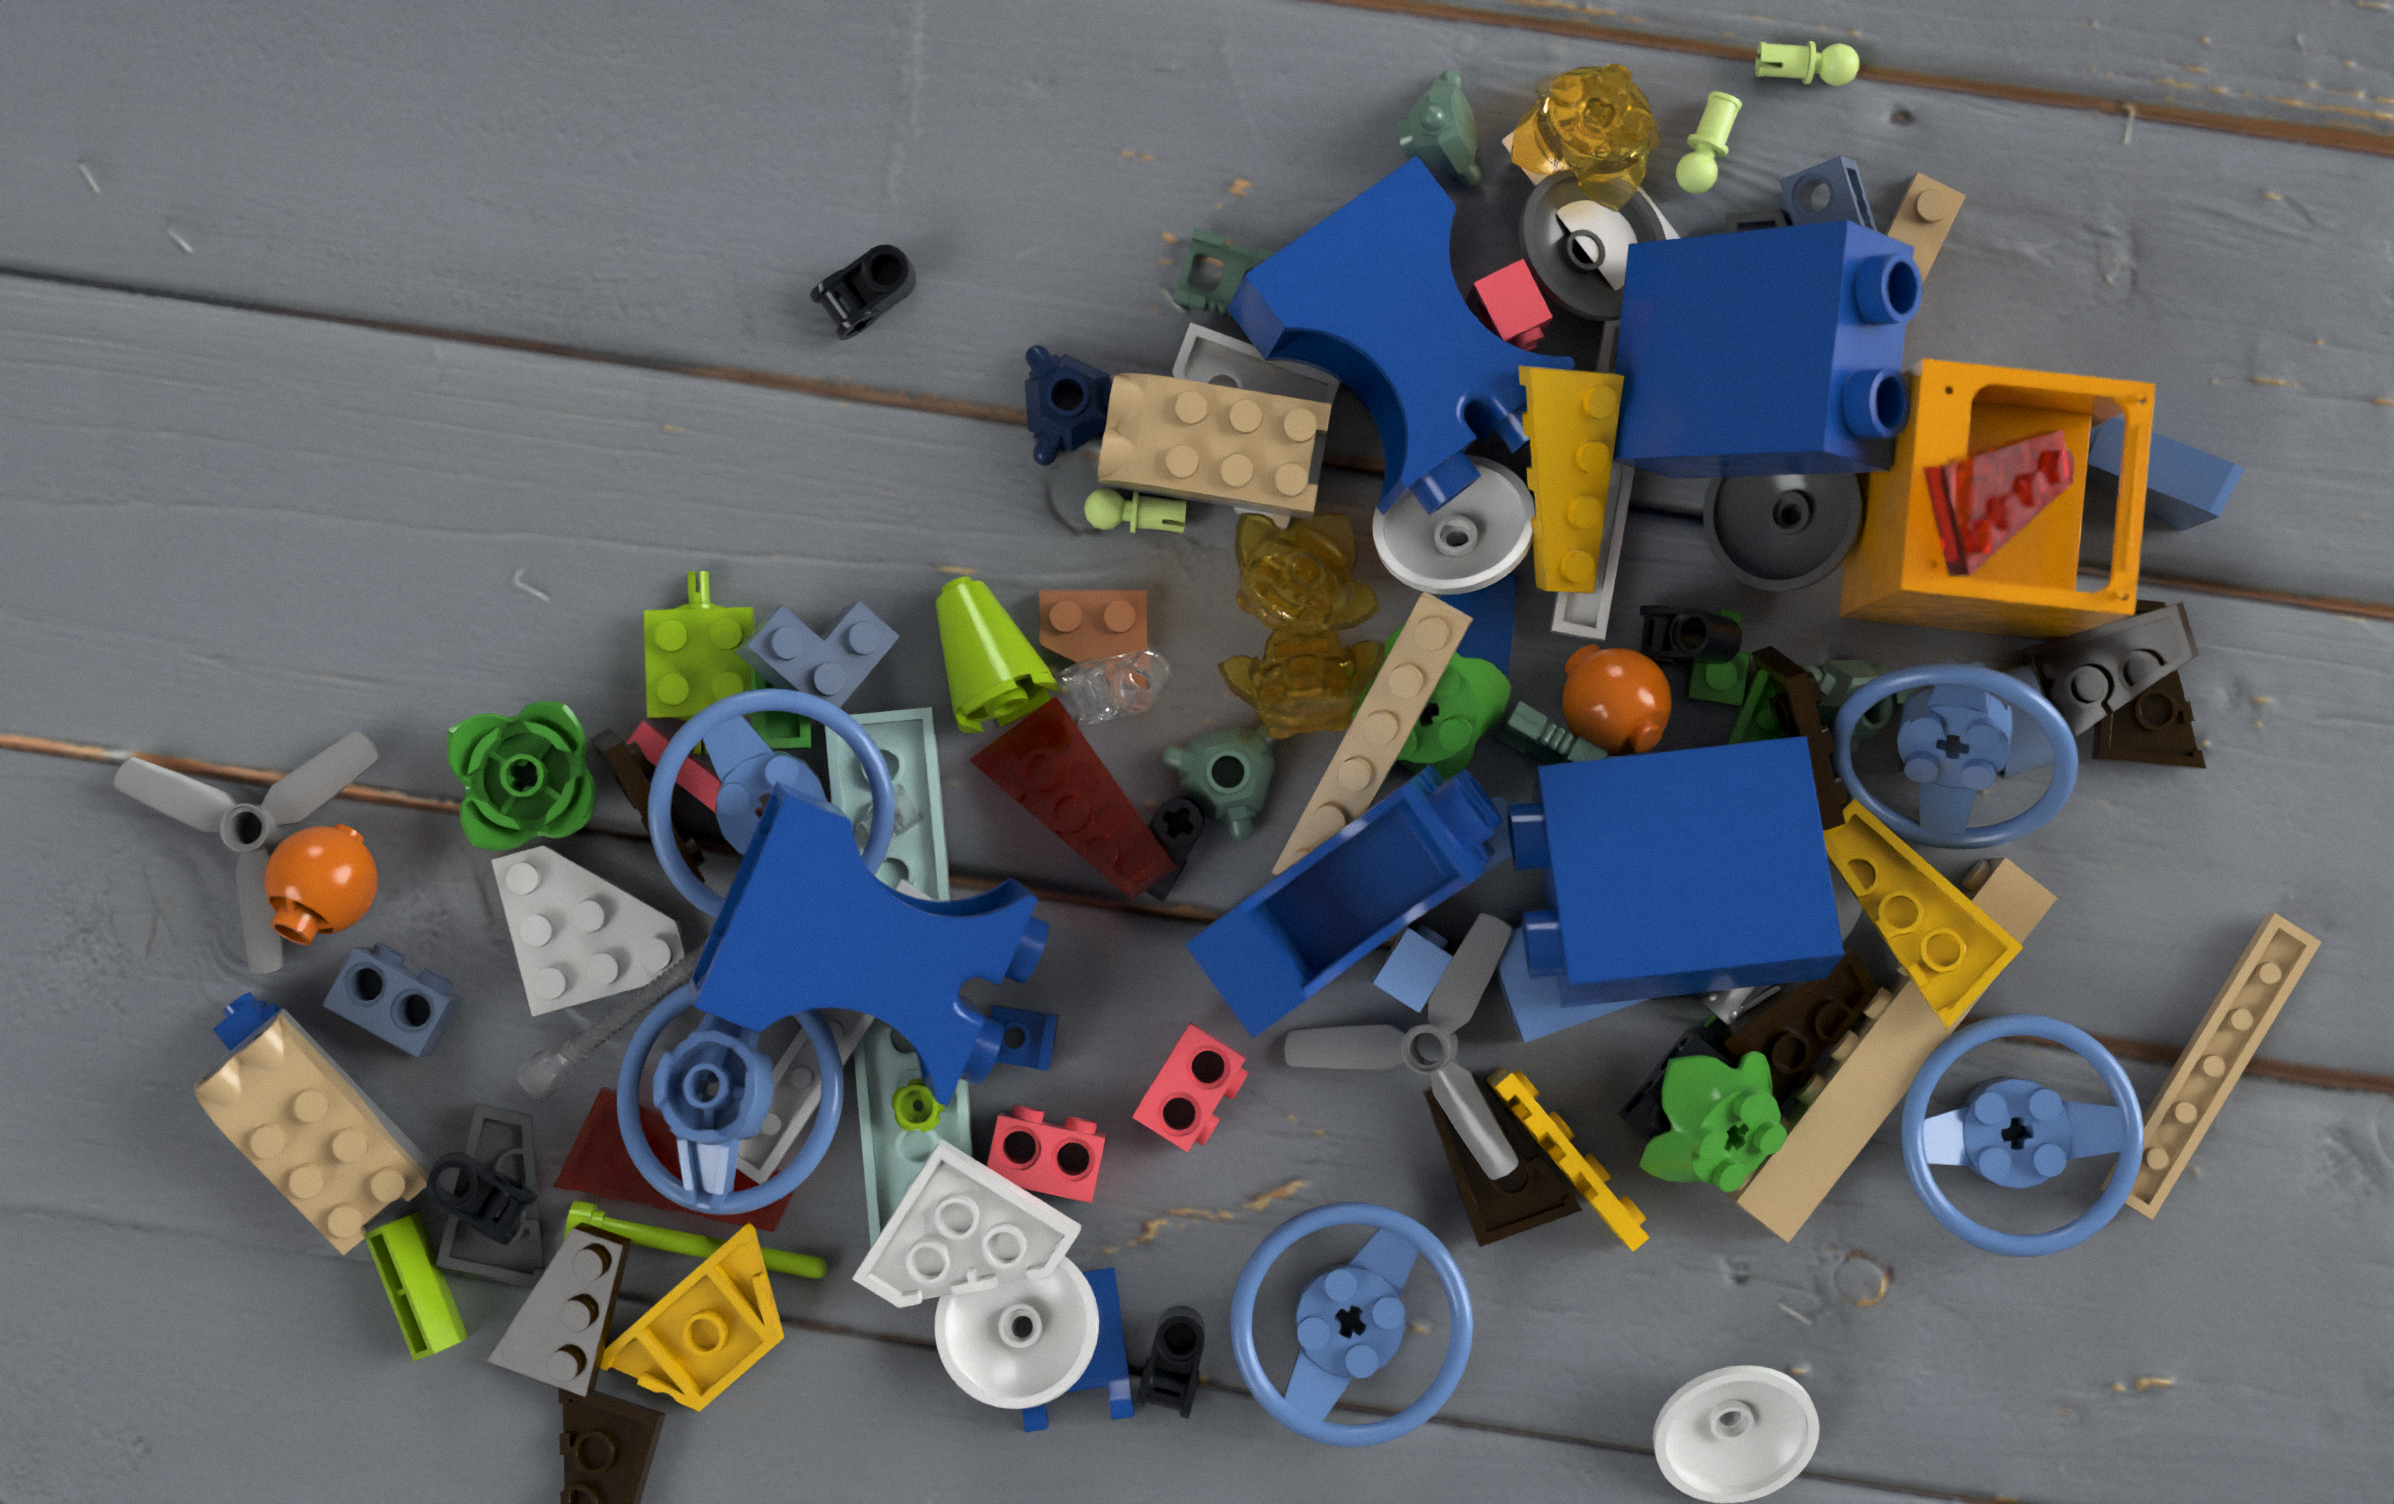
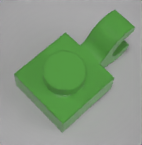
(1720, 682)

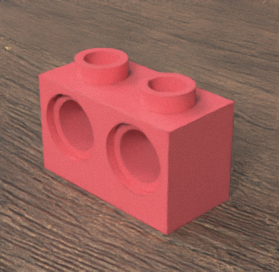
(1511, 306)
(1179, 1080)
(1043, 1170)

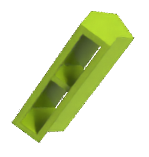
(416, 1286)

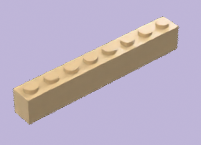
(1872, 1069)

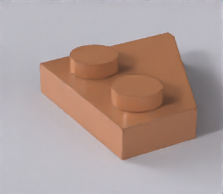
(1093, 624)

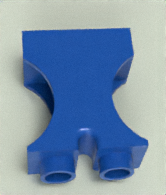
(1382, 314)
(1348, 896)
(824, 932)

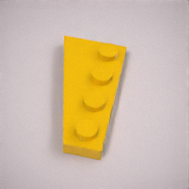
(1572, 449)
(1924, 919)
(1583, 1172)

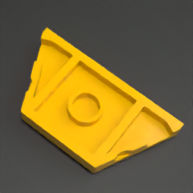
(704, 1327)

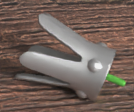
(1733, 1003)

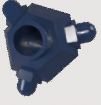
(1063, 402)

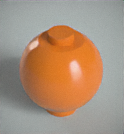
(1616, 699)
(320, 882)

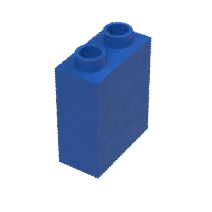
(1765, 352)
(1677, 873)

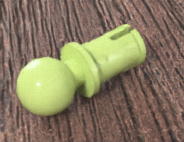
(1835, 64)
(1698, 169)
(1107, 509)

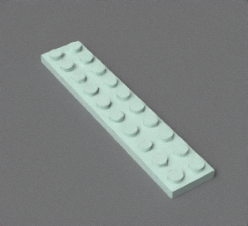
(920, 857)

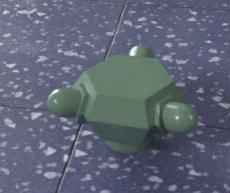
(1443, 130)
(1838, 682)
(1226, 774)

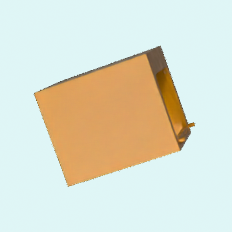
(2031, 581)

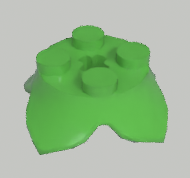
(1469, 703)
(486, 757)
(1718, 1119)

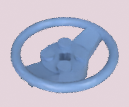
(1953, 746)
(751, 769)
(712, 1127)
(2050, 1134)
(1333, 1357)

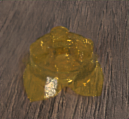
(1592, 126)
(1301, 575)
(1304, 685)

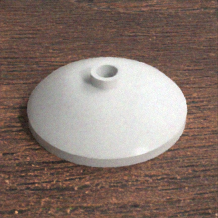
(1487, 517)
(1010, 1372)
(1735, 1434)

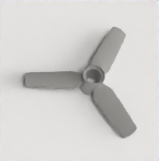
(286, 803)
(1448, 1010)

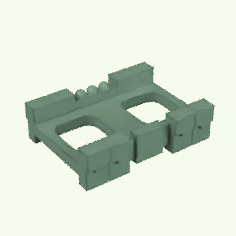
(1236, 262)
(1528, 731)

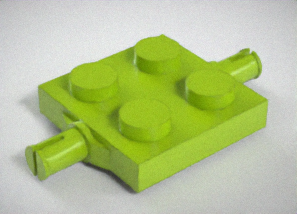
(694, 655)

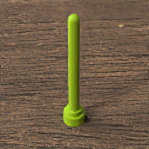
(689, 1243)

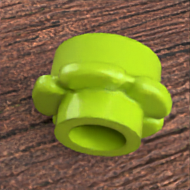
(907, 1116)

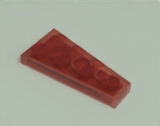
(1994, 494)
(1072, 792)
(604, 1168)

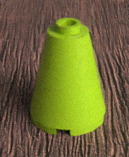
(987, 659)

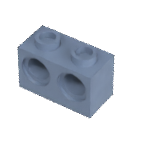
(1846, 198)
(389, 1012)

